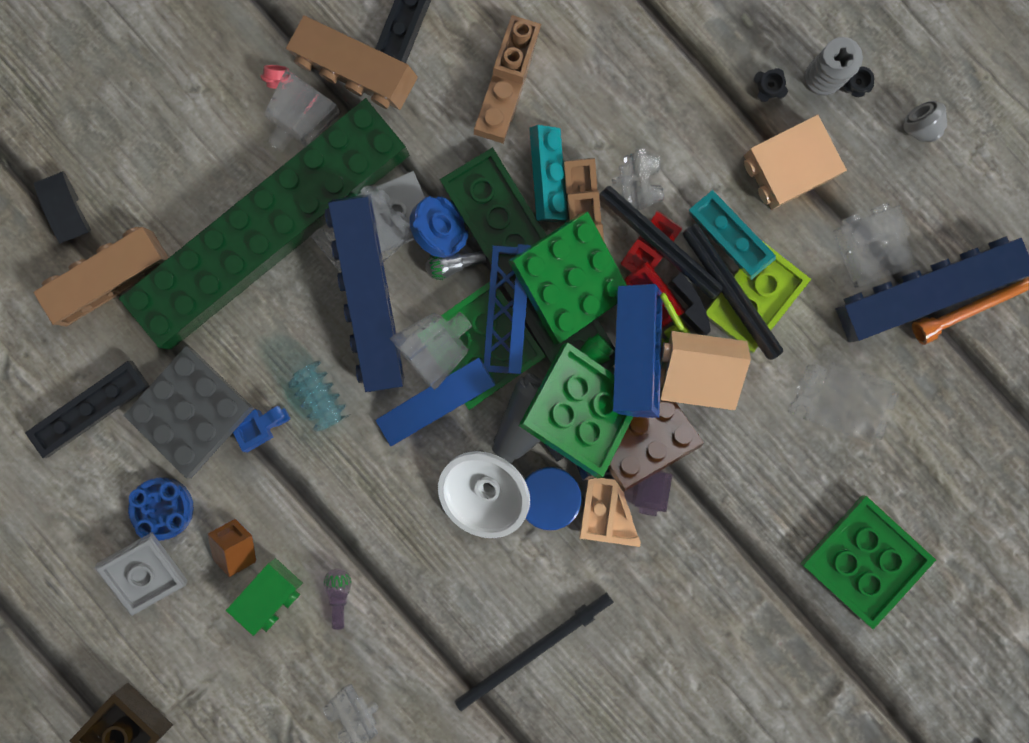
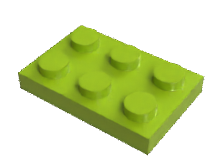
(769, 293)

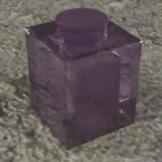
(652, 493)

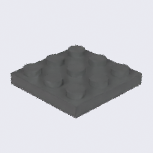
(188, 412)

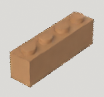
(352, 63)
(100, 277)

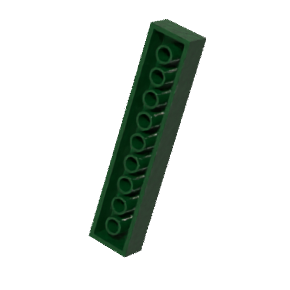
(263, 226)

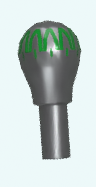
(442, 268)

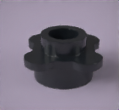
(773, 76)

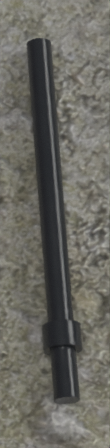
(583, 616)

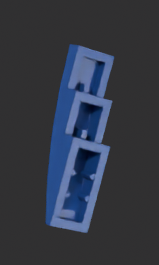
(436, 403)

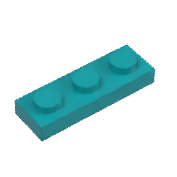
(548, 173)
(732, 234)

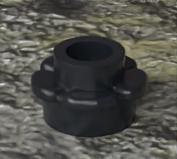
(867, 79)

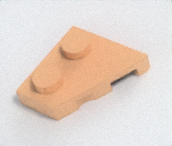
(606, 514)

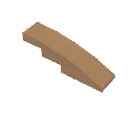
(582, 190)

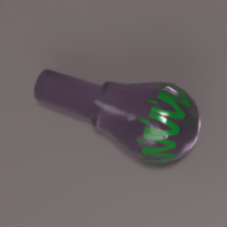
(337, 587)

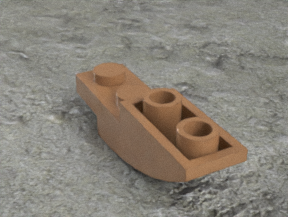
(507, 79)

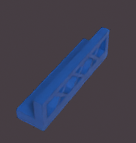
(518, 319)

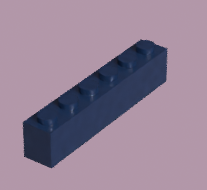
(934, 290)
(366, 291)

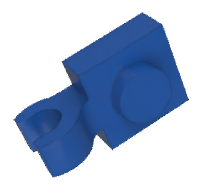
(256, 427)

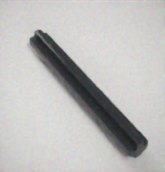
(660, 242)
(733, 292)

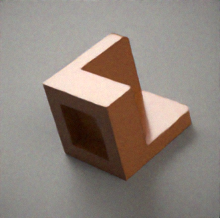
(232, 547)

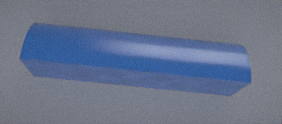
(638, 351)

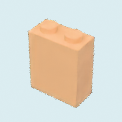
(793, 162)
(703, 370)

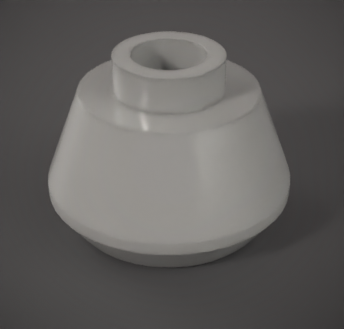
(927, 121)

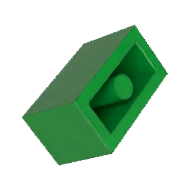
(264, 597)

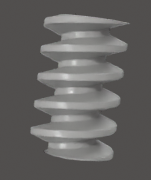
(833, 66)

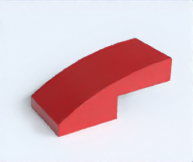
(643, 251)

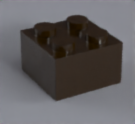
(124, 719)

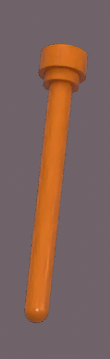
(928, 329)

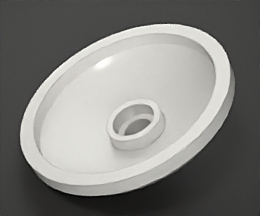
(475, 504)

